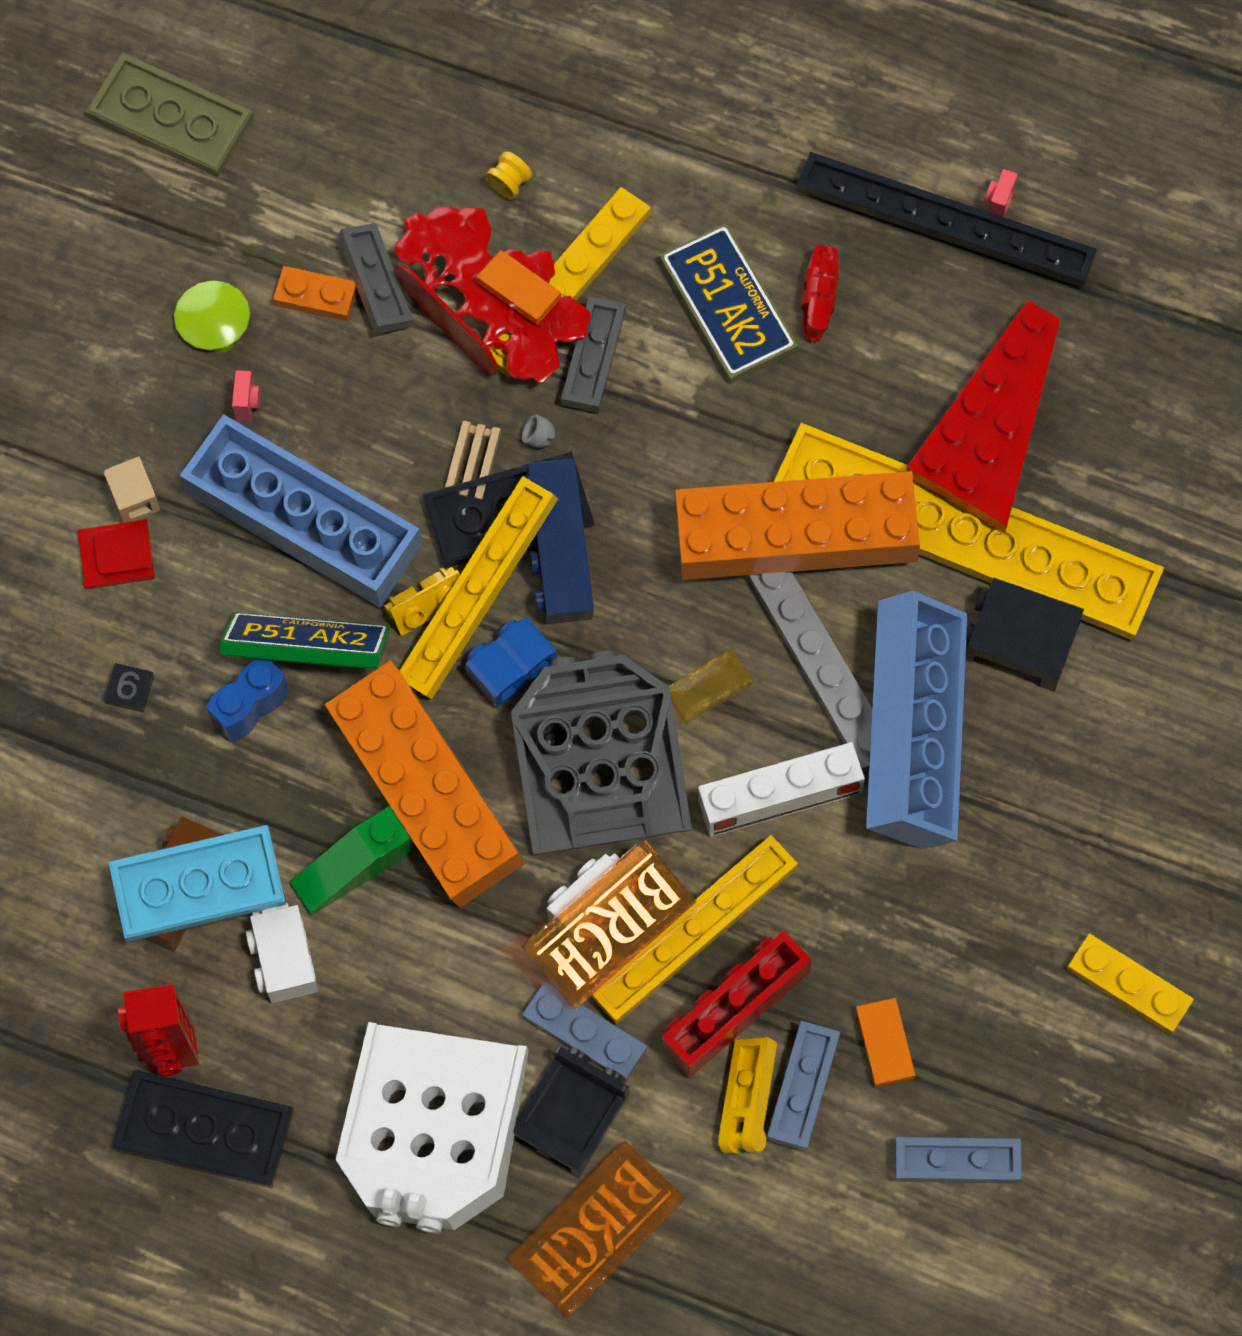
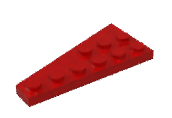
(985, 434)

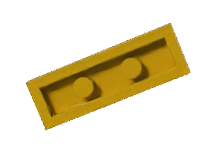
(1130, 984)

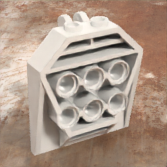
(432, 1188)

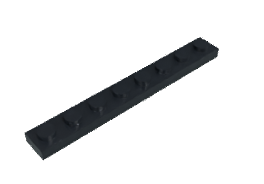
(946, 219)

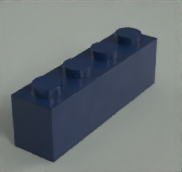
(561, 547)

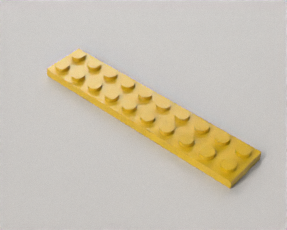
(1030, 554)

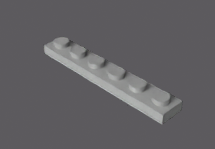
(817, 659)

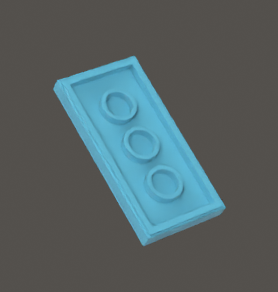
(197, 883)

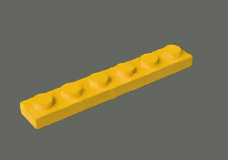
(591, 252)
(477, 586)
(696, 928)

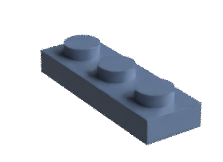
(585, 1031)
(803, 1086)
(958, 1160)

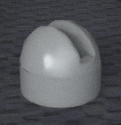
(537, 432)

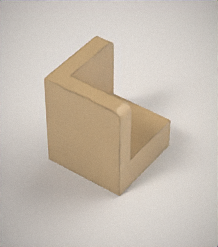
(132, 490)

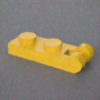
(747, 1095)

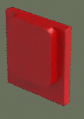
(116, 554)

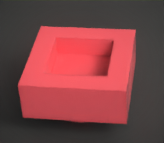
(1001, 193)
(245, 396)

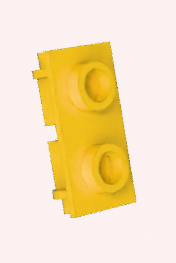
(415, 608)

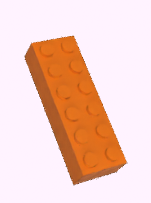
(797, 525)
(425, 784)

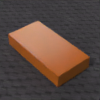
(518, 287)
(885, 1042)

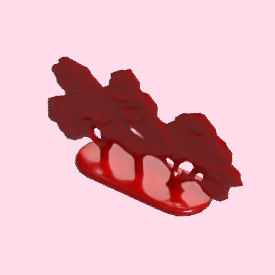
(463, 242)

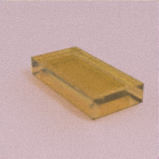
(709, 686)

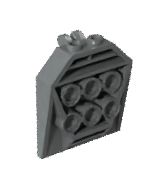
(589, 815)

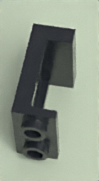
(1023, 631)
(571, 1110)

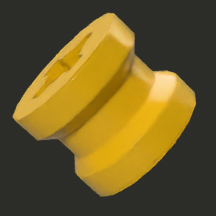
(508, 175)

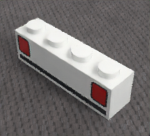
(781, 789)

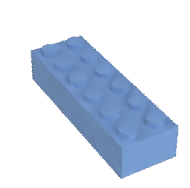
(301, 510)
(917, 720)

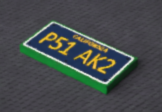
(305, 640)

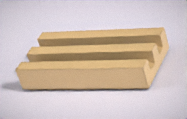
(479, 431)

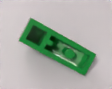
(353, 861)

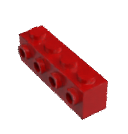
(736, 1003)
(159, 1029)

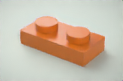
(315, 293)

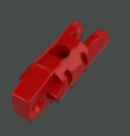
(819, 292)

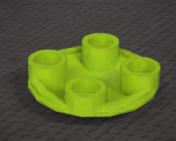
(212, 316)

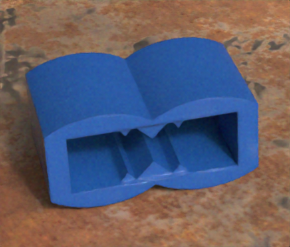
(510, 661)
(240, 704)

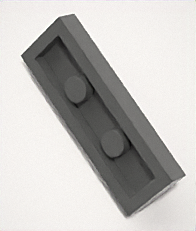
(375, 278)
(594, 356)

